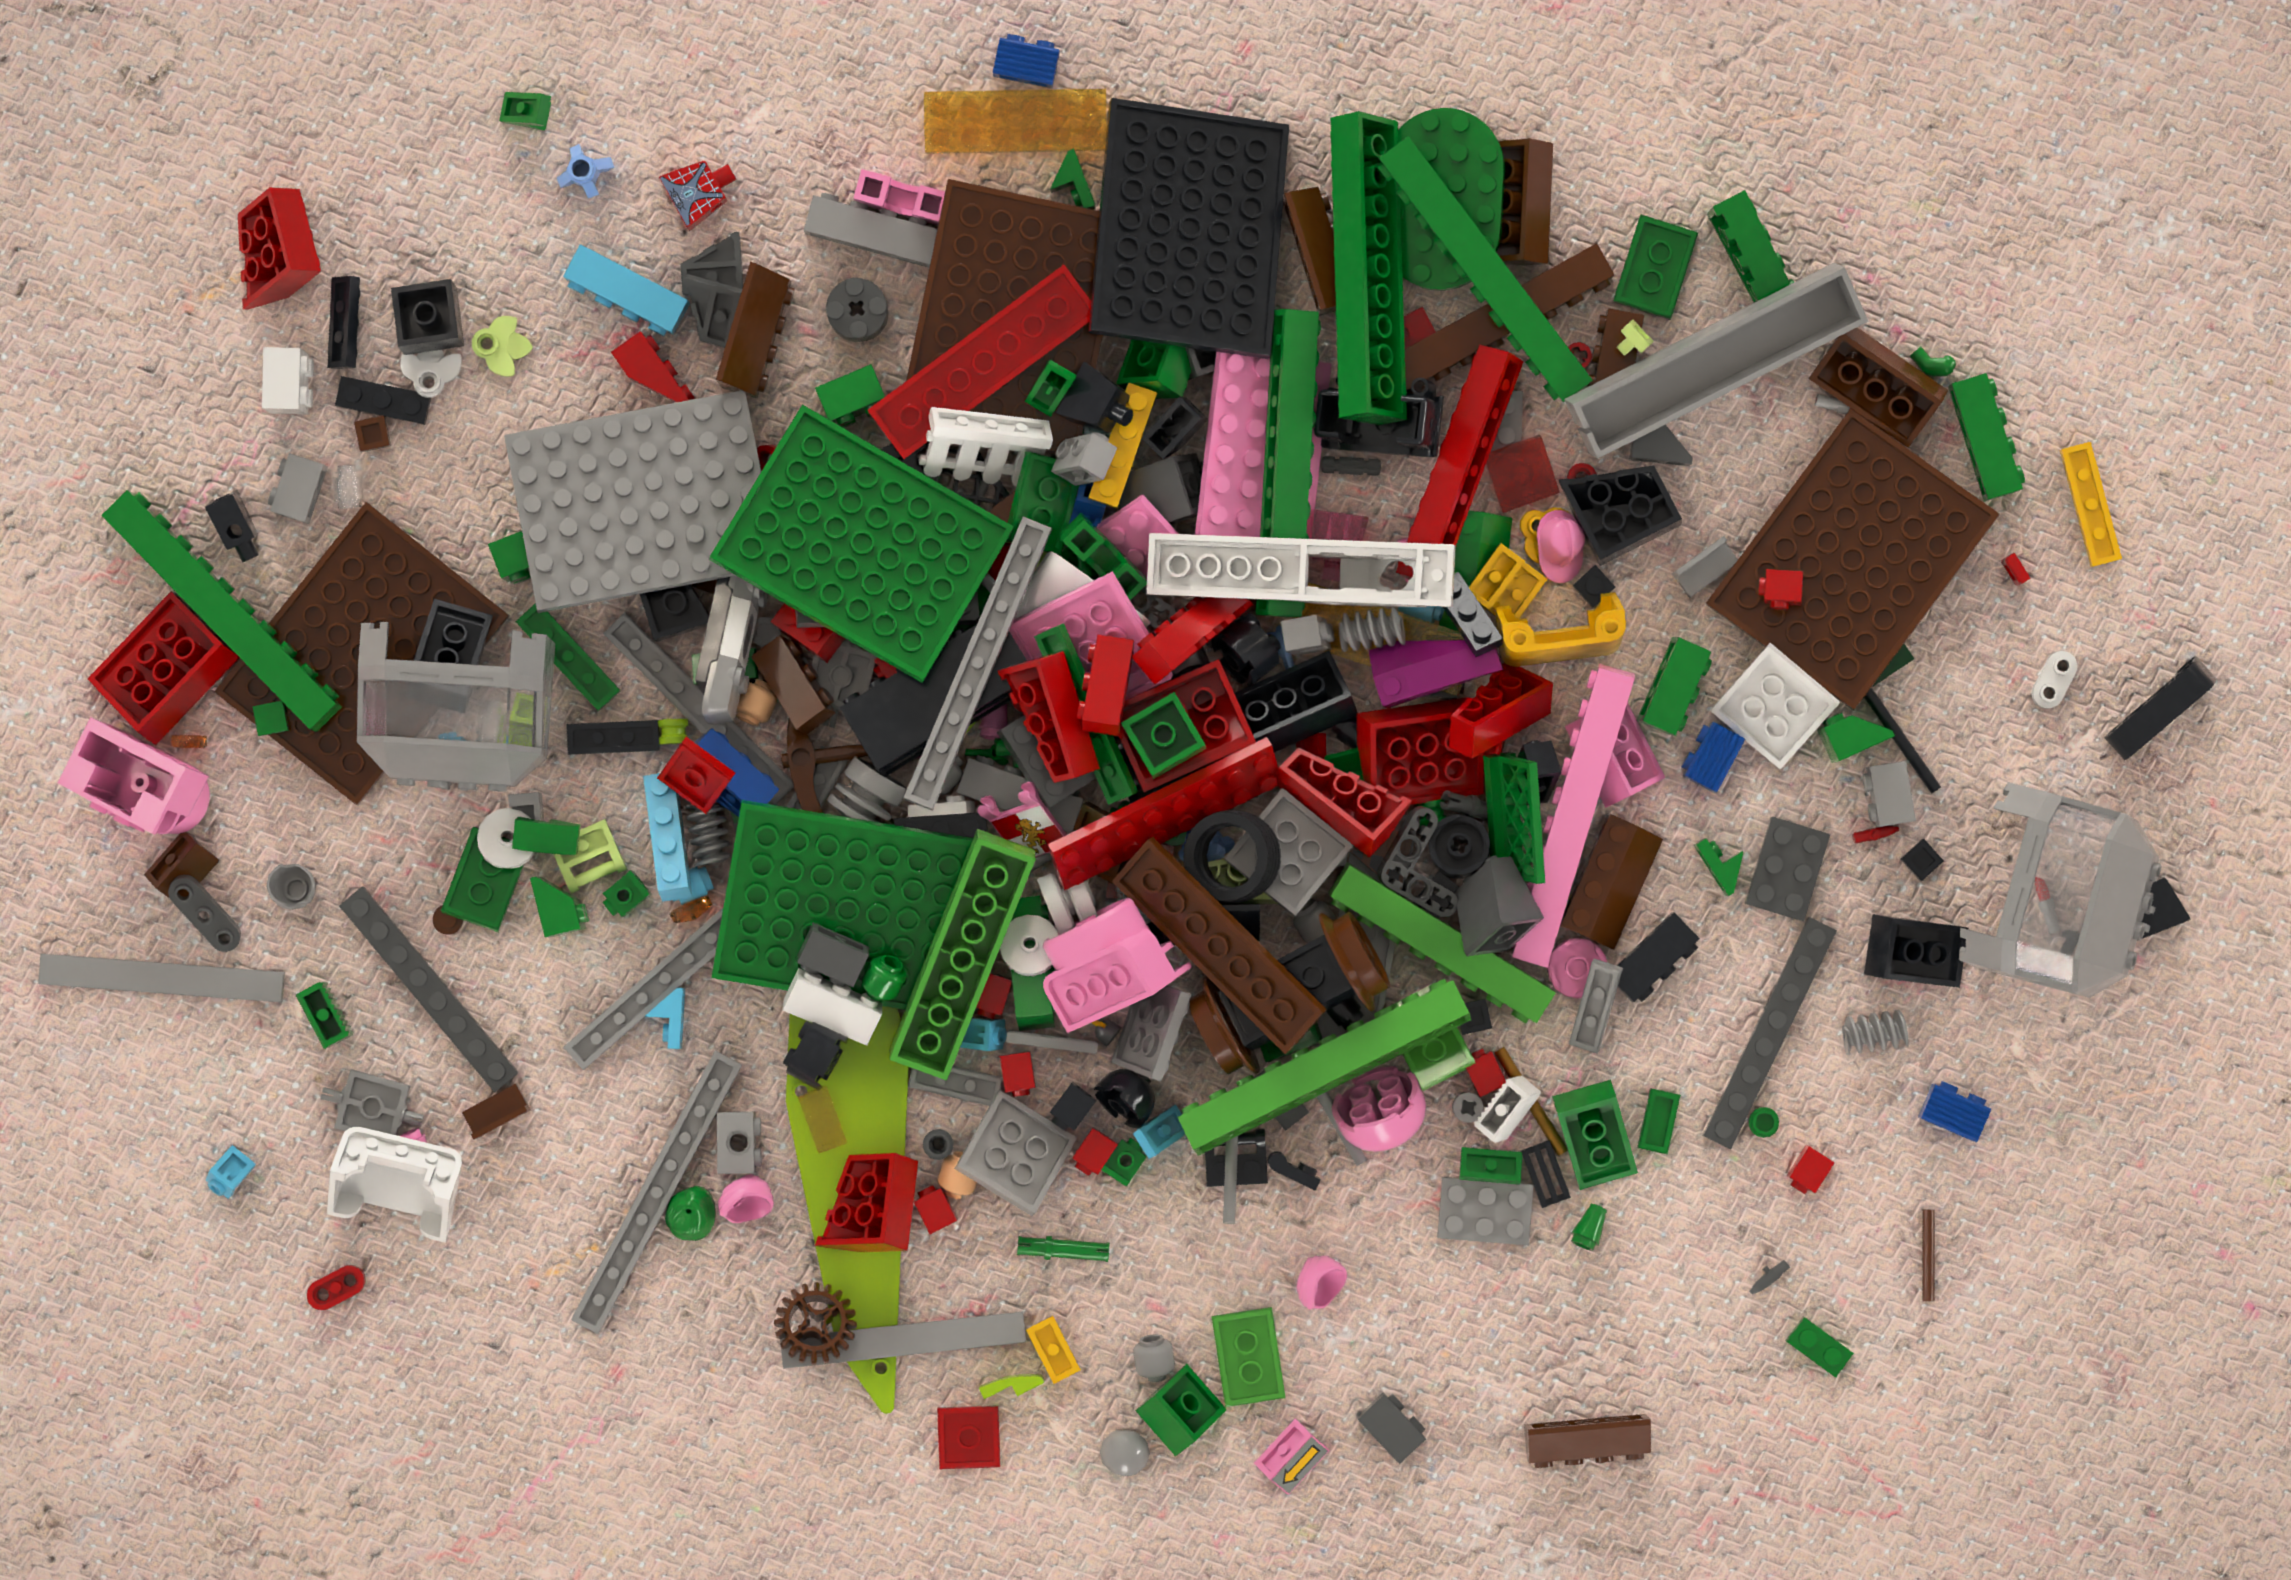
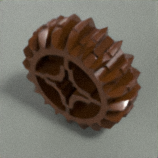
(830, 1345)

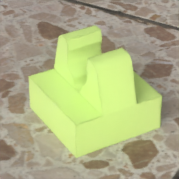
(1635, 337)

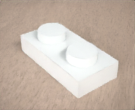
(953, 805)

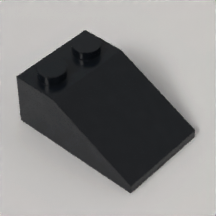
(453, 635)
(1914, 951)

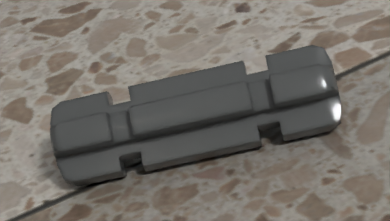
(1351, 465)

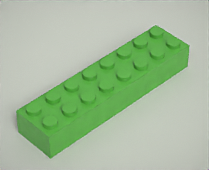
(962, 954)

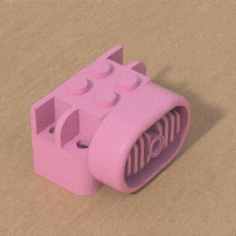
(136, 781)
(1106, 965)

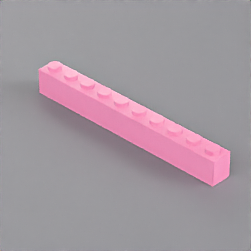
(1575, 806)

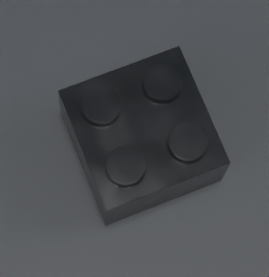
(427, 317)

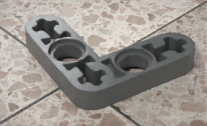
(1406, 864)

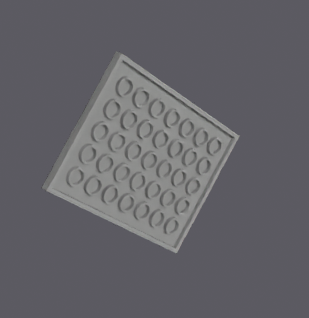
(631, 498)

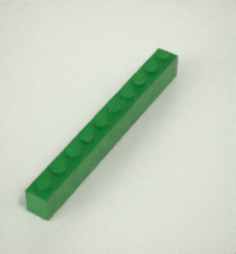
(1484, 268)
(1289, 436)
(221, 610)

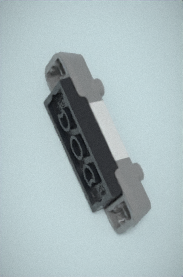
(727, 647)

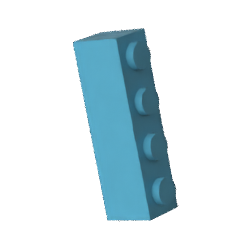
(626, 290)
(667, 840)

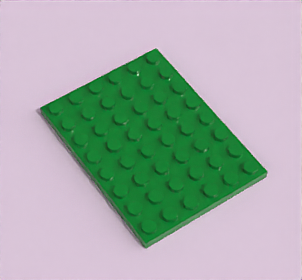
(861, 543)
(840, 872)

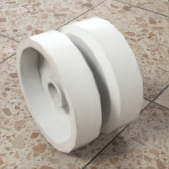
(1067, 902)

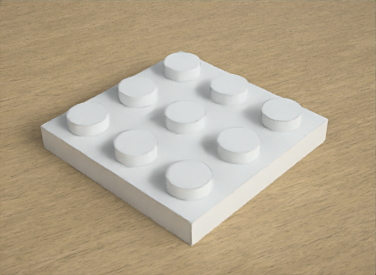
(1775, 706)

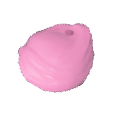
(746, 1199)
(1320, 1281)

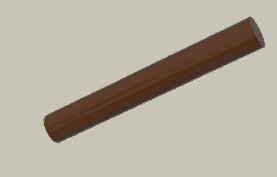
(1928, 1254)

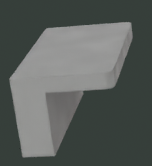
(1705, 567)

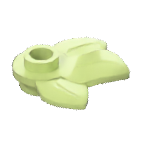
(505, 348)

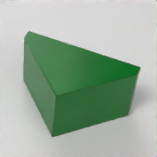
(1050, 388)

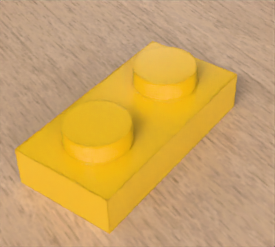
(1053, 1349)

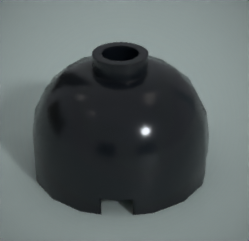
(1128, 1095)

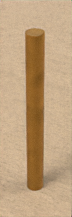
(1536, 1109)

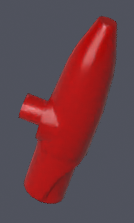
(1874, 833)

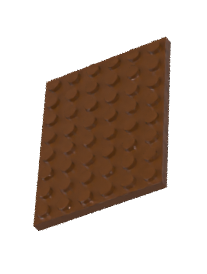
(987, 256)
(1875, 554)
(363, 577)

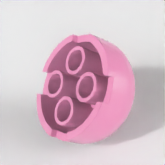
(1381, 1124)

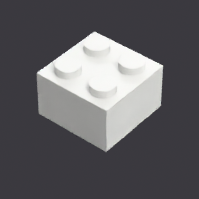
(286, 380)

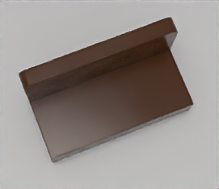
(181, 857)
(496, 1111)

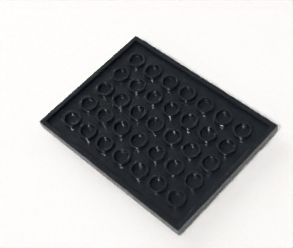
(1189, 228)

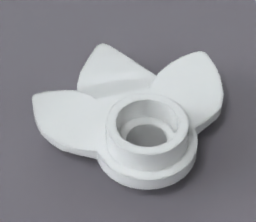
(430, 366)

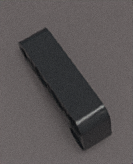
(2161, 708)

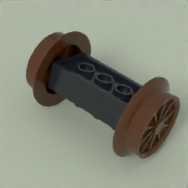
(1329, 967)

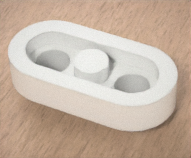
(2054, 679)

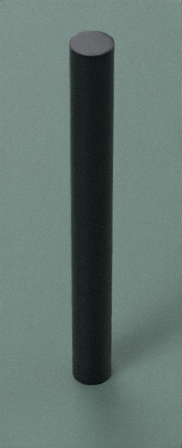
(1902, 741)

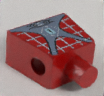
(697, 191)

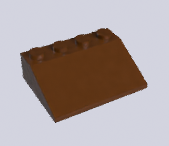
(754, 331)

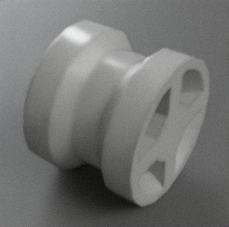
(1464, 1104)

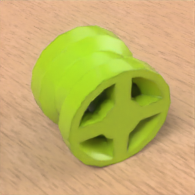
(672, 731)

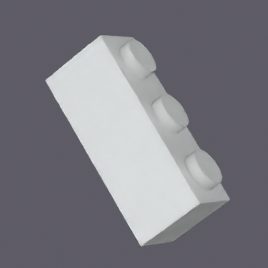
(832, 1006)

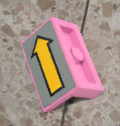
(1291, 1457)

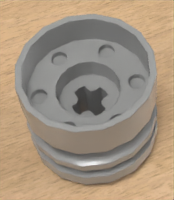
(867, 793)

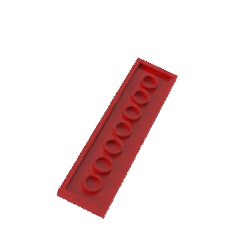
(984, 359)
(1164, 813)

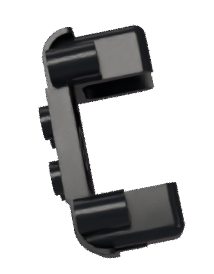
(1411, 437)

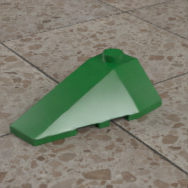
(1476, 543)

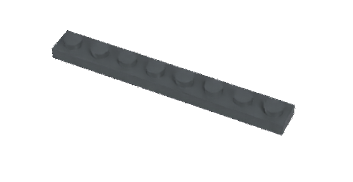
(429, 989)
(1769, 1033)

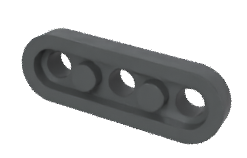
(201, 900)

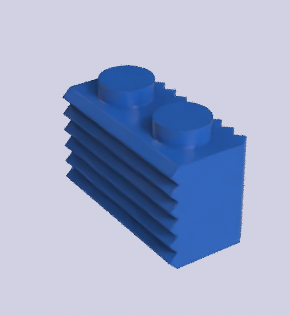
(1026, 61)
(1713, 756)
(1954, 1112)

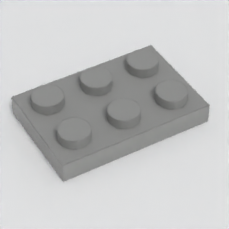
(1485, 1211)

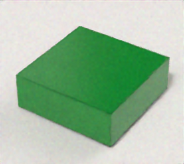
(270, 718)

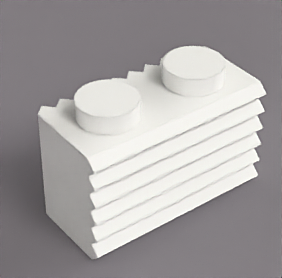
(1507, 1108)

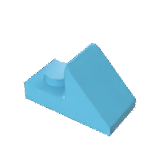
(672, 1008)
(1160, 1132)

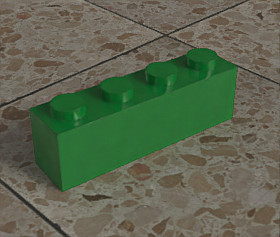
(1985, 436)

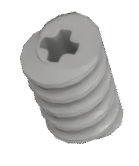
(1371, 629)
(708, 835)
(1874, 1031)

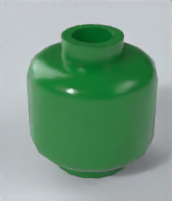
(884, 978)

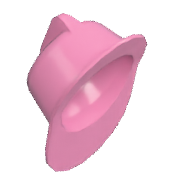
(1560, 546)

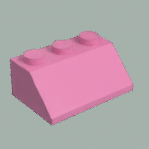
(1631, 762)

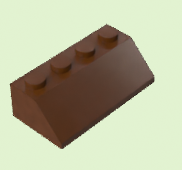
(1526, 202)
(1315, 243)
(1879, 385)
(1611, 881)
(1588, 1438)

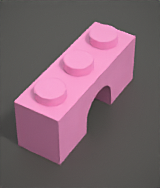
(906, 200)

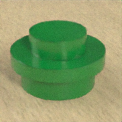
(1763, 1122)

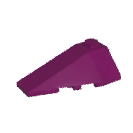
(1426, 668)

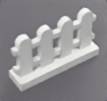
(979, 430)

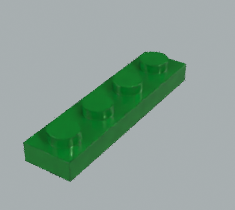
(571, 658)

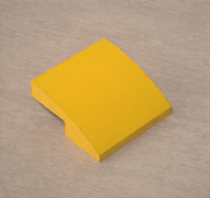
(1506, 581)

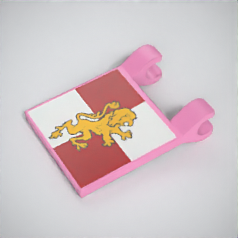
(1026, 824)

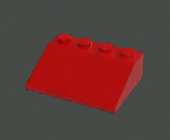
(163, 668)
(1213, 711)
(1411, 752)

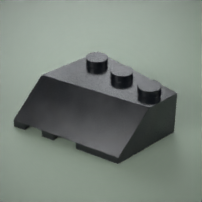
(1621, 510)

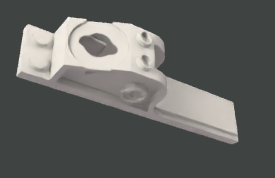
(1279, 570)

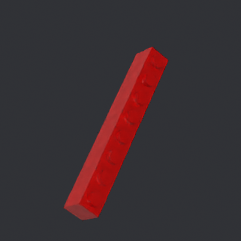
(1464, 450)

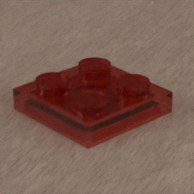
(1521, 474)

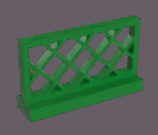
(1504, 808)

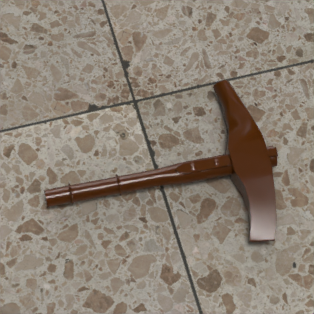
(802, 761)

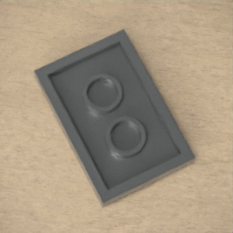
(1787, 869)

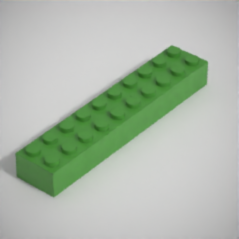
(1324, 1067)

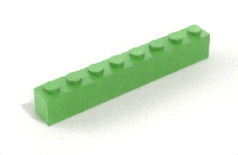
(1439, 942)

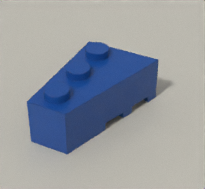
(747, 782)

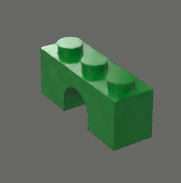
(1102, 554)

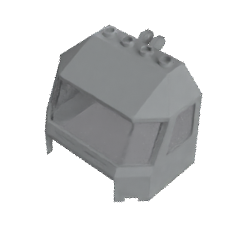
(455, 718)
(2071, 897)

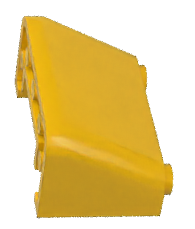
(1598, 638)

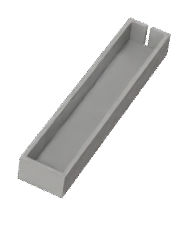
(1716, 360)

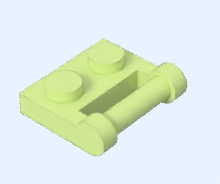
(592, 842)

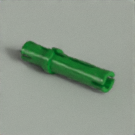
(1063, 1248)

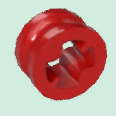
(1582, 347)

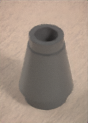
(933, 1152)

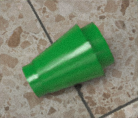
(1589, 1228)

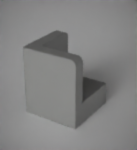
(528, 803)

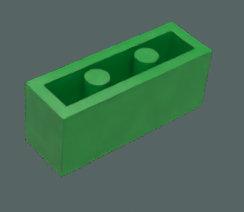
(1675, 686)

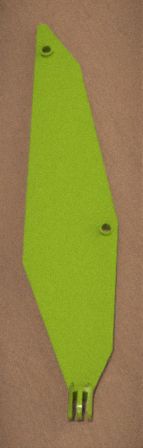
(872, 1111)

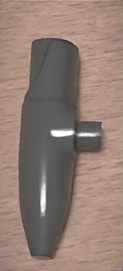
(1769, 1276)

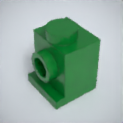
(637, 894)
(1124, 1173)

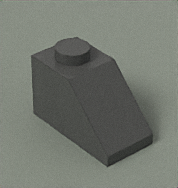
(1660, 447)

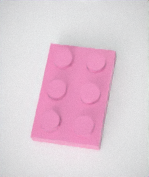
(1131, 528)

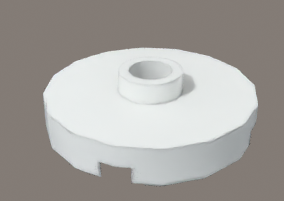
(490, 839)
(1018, 957)

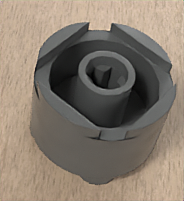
(857, 292)

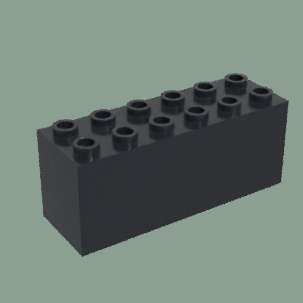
(900, 712)

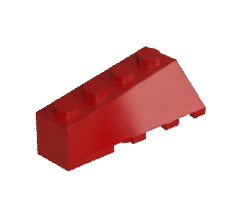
(1186, 634)
(1051, 707)
(1500, 710)
(1343, 801)

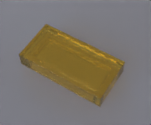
(822, 1119)

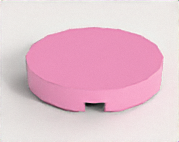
(1571, 965)

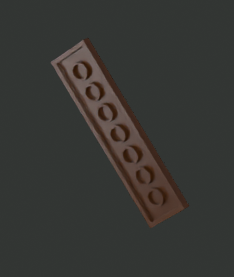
(1219, 945)

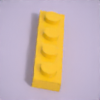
(1127, 442)
(2090, 504)

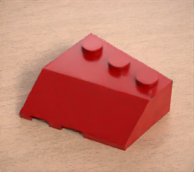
(276, 247)
(872, 1204)

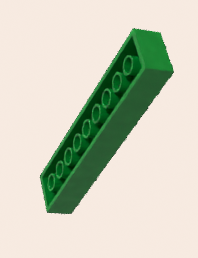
(1367, 271)

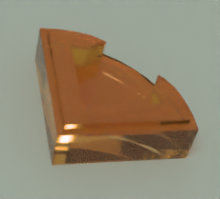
(188, 741)
(691, 910)

